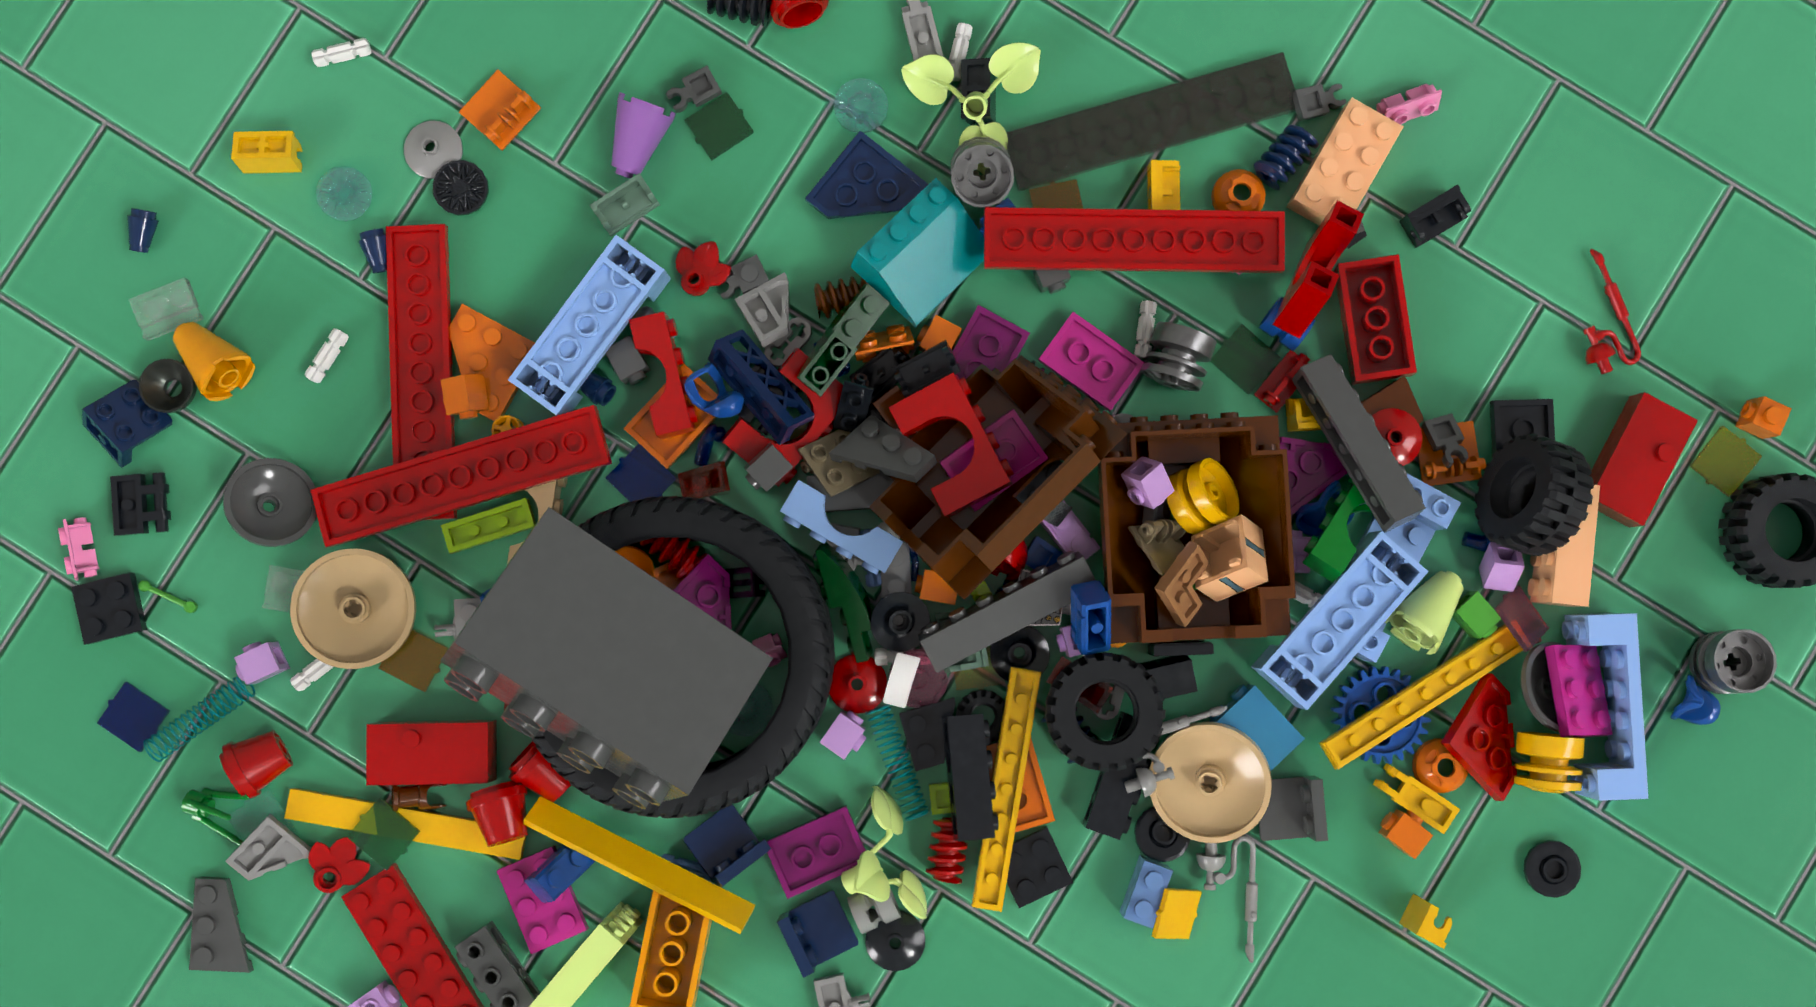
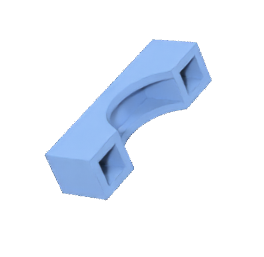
(807, 508)

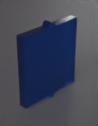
(640, 475)
(133, 716)

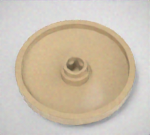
(353, 608)
(1218, 782)

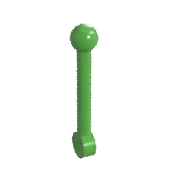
(189, 607)

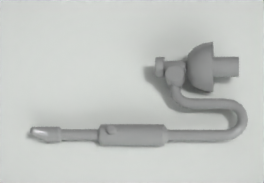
(1146, 779)
(1212, 861)

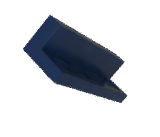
(765, 405)

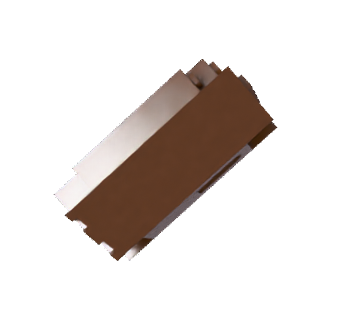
(1259, 471)
(974, 543)

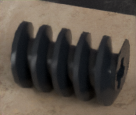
(753, 9)

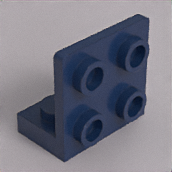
(123, 421)
(725, 845)
(817, 931)

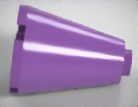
(637, 134)

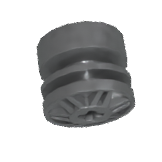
(987, 188)
(1177, 361)
(1748, 661)

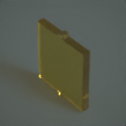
(1725, 461)

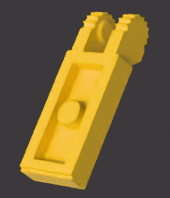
(1419, 799)

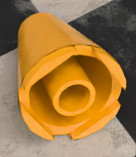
(212, 361)

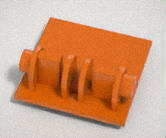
(500, 109)
(895, 336)
(1434, 471)

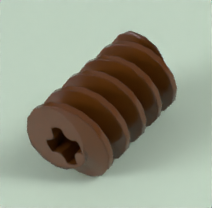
(836, 298)

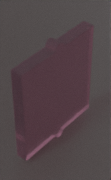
(1521, 618)

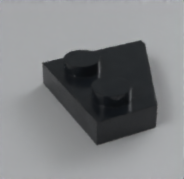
(925, 732)

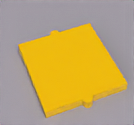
(1176, 913)

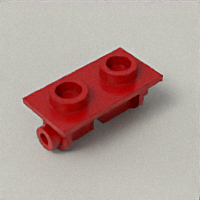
(1279, 383)

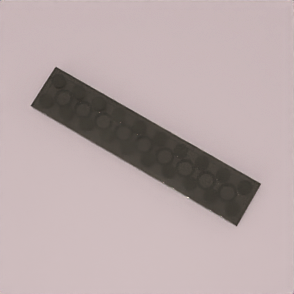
(1151, 121)

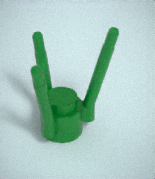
(202, 805)

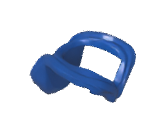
(727, 402)
(1310, 515)
(1698, 705)

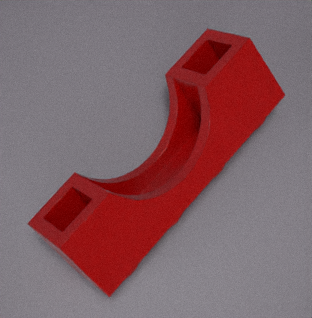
(655, 337)

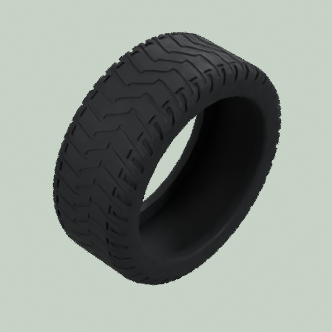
(809, 649)

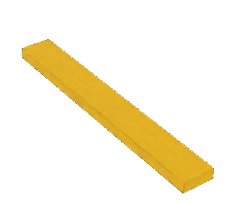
(1420, 697)
(1008, 781)
(434, 827)
(639, 864)

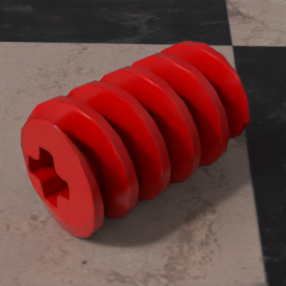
(676, 552)
(947, 853)

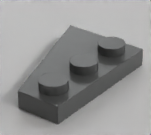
(885, 449)
(216, 929)

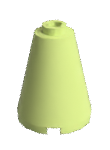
(1427, 612)

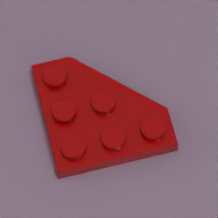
(1483, 737)

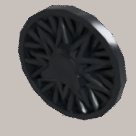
(460, 187)
(1157, 838)
(1552, 868)

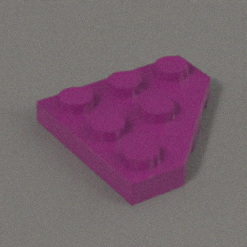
(1310, 469)
(708, 589)

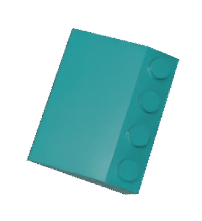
(922, 253)

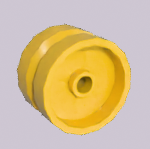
(1203, 496)

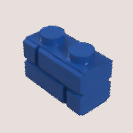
(1090, 617)
(557, 873)

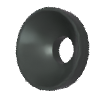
(154, 386)

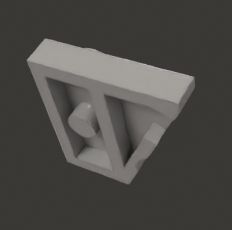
(767, 309)
(267, 849)

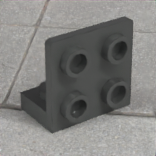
(1295, 810)

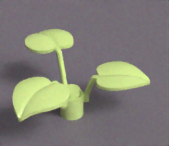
(1013, 65)
(868, 875)

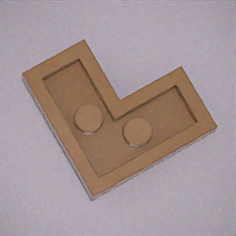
(1176, 584)

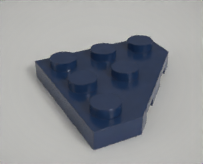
(864, 182)

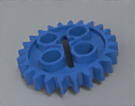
(1364, 693)

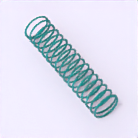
(244, 691)
(884, 707)

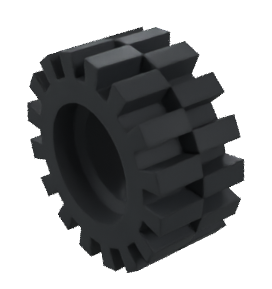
(988, 698)

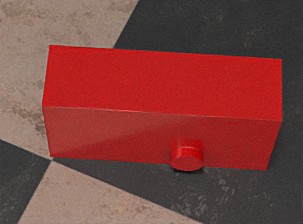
(1375, 319)
(1639, 458)
(431, 752)

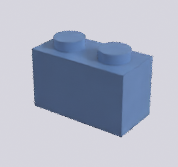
(1145, 891)

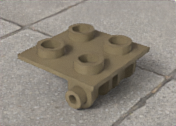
(832, 475)
(1159, 541)

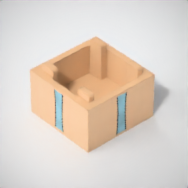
(1234, 558)

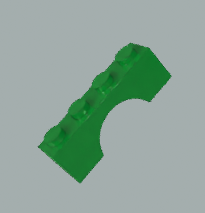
(1333, 548)

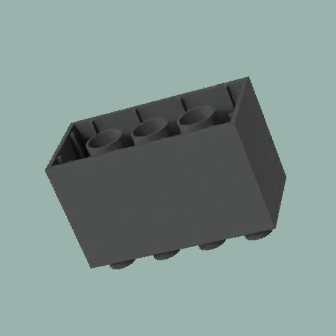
(605, 663)

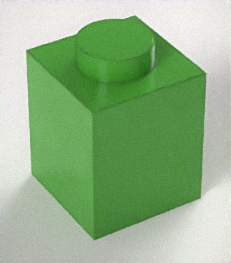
(1476, 615)

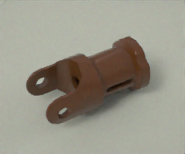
(413, 797)

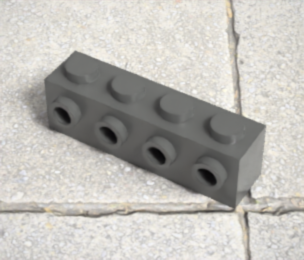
(496, 968)

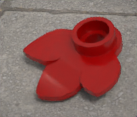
(702, 264)
(338, 860)

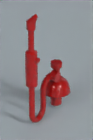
(1601, 351)

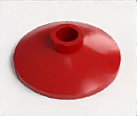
(1407, 427)
(873, 688)

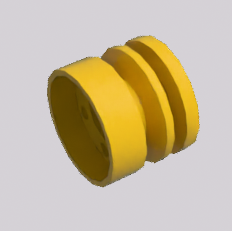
(1549, 761)

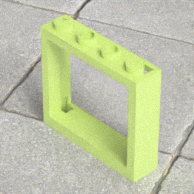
(590, 958)

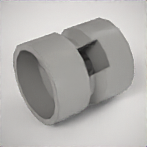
(867, 918)

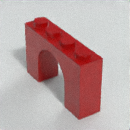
(1313, 277)
(748, 441)
(986, 471)

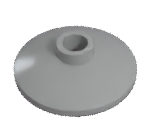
(447, 147)

